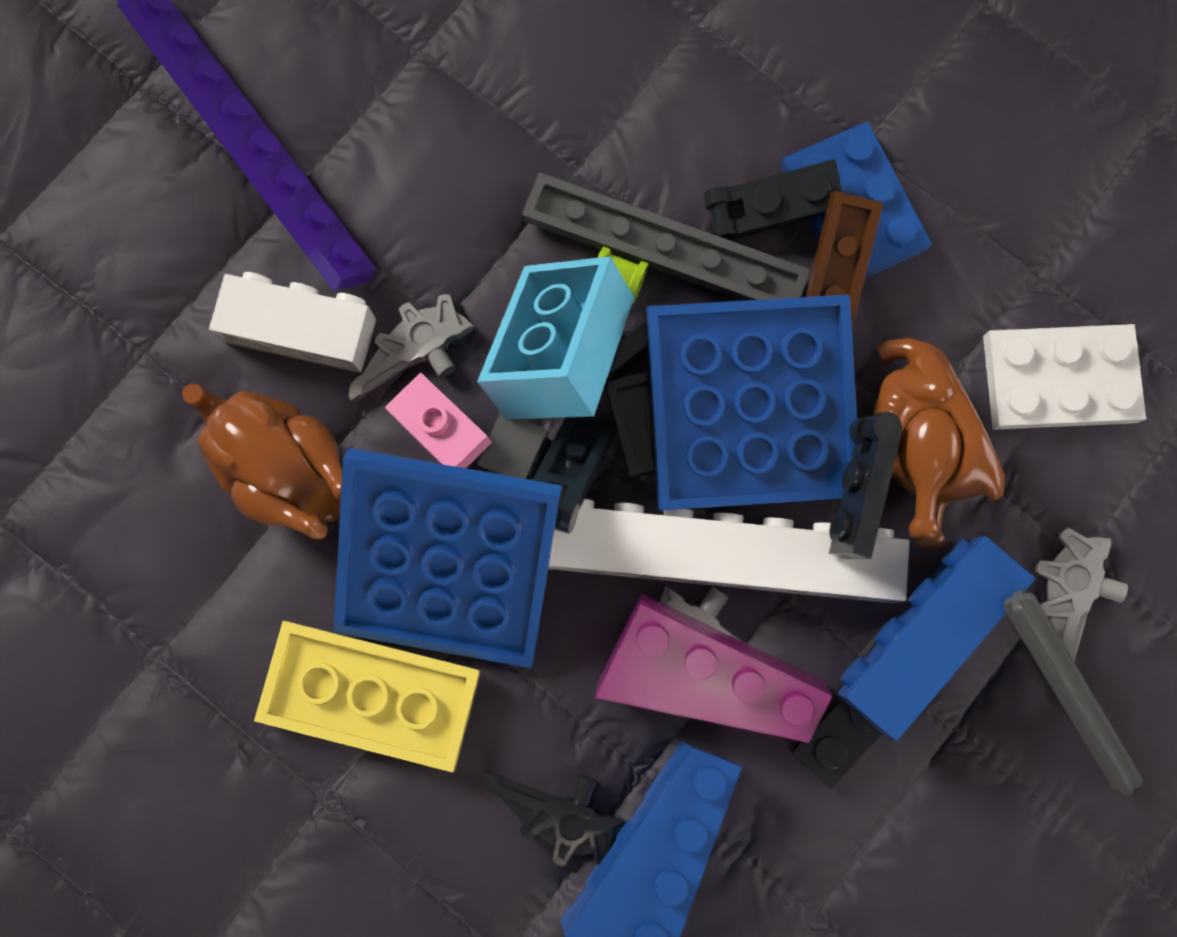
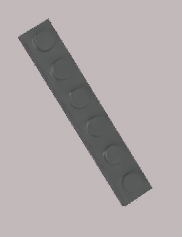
(661, 242)

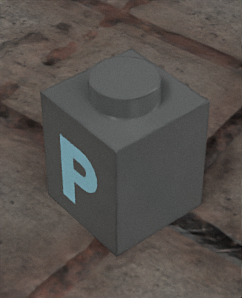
(514, 448)

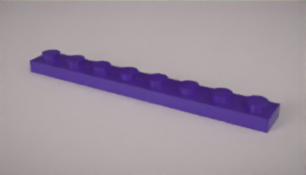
(250, 142)

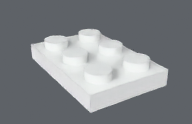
(1064, 376)

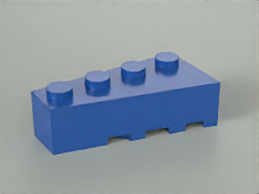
(659, 853)

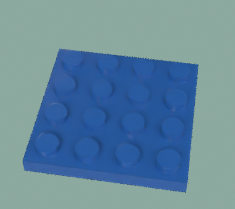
(751, 400)
(443, 556)

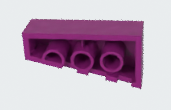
(706, 675)

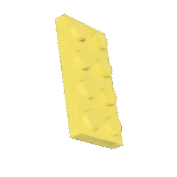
(368, 696)

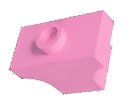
(438, 424)

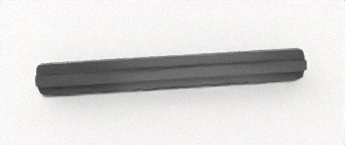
(1072, 691)

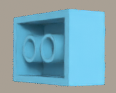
(557, 340)

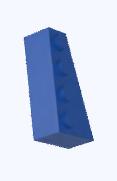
(932, 635)

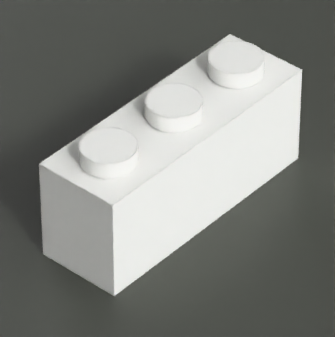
(293, 321)

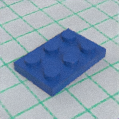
(868, 174)

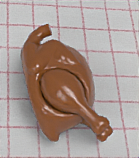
(942, 442)
(270, 459)

